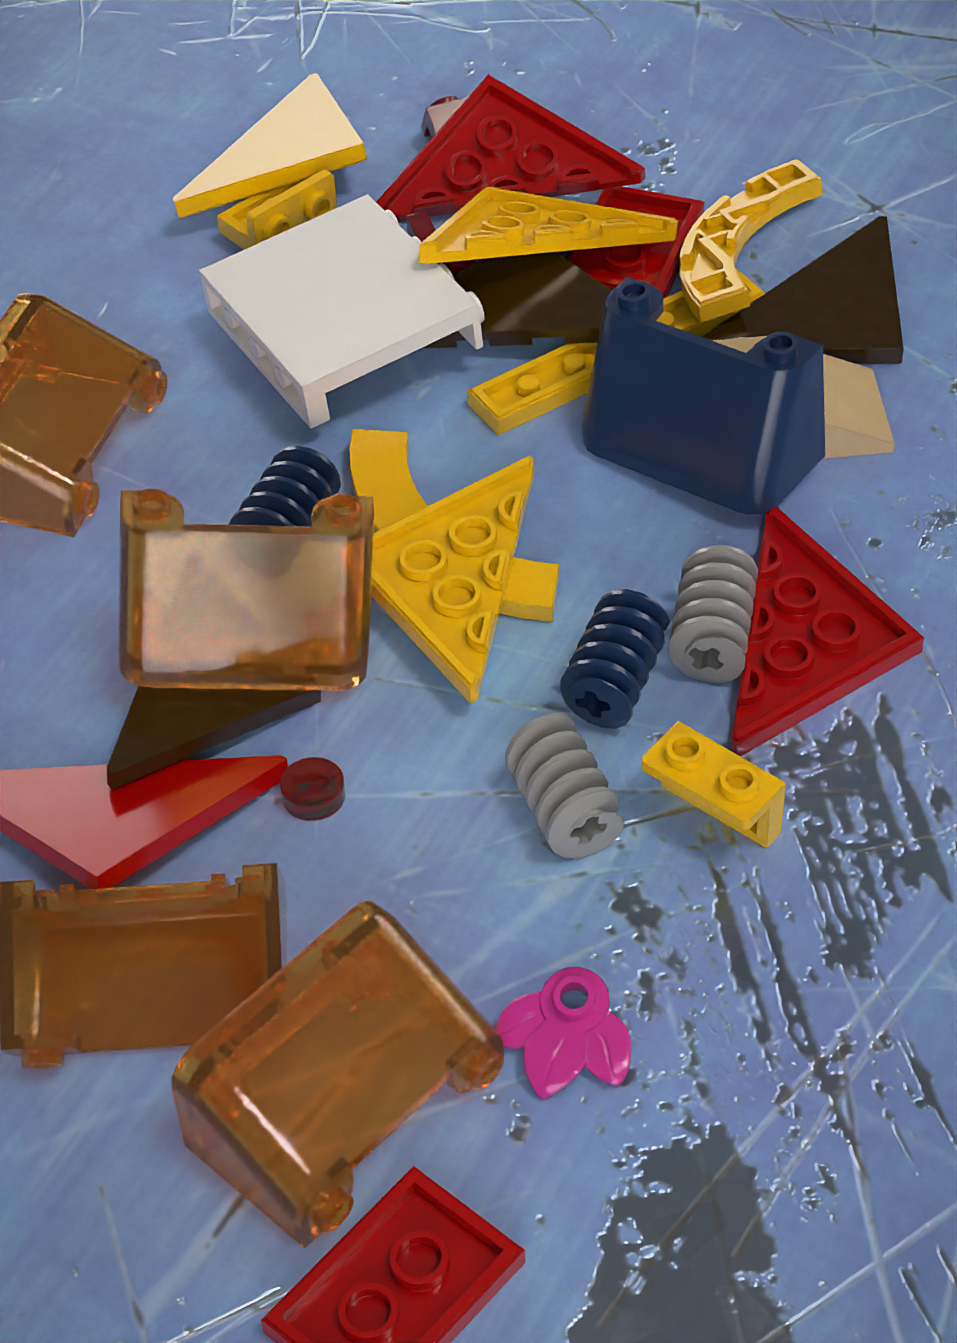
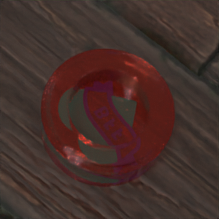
(312, 788)

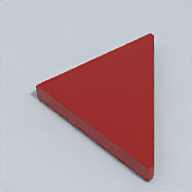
(507, 145)
(810, 636)
(111, 834)

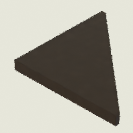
(532, 299)
(836, 301)
(182, 722)

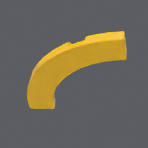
(725, 227)
(382, 471)

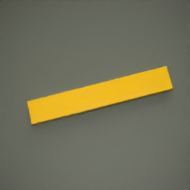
(567, 371)

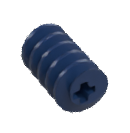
(289, 489)
(614, 658)

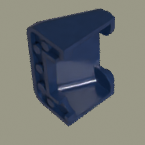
(701, 411)

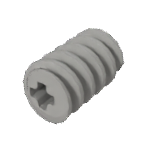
(713, 614)
(564, 786)

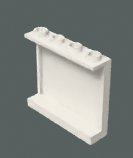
(335, 302)

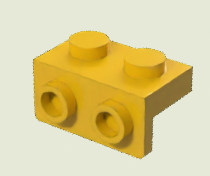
(278, 210)
(718, 782)

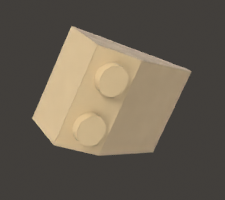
(852, 406)

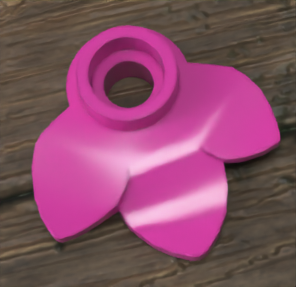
(563, 1039)

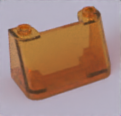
(58, 405)
(244, 599)
(133, 962)
(328, 1068)

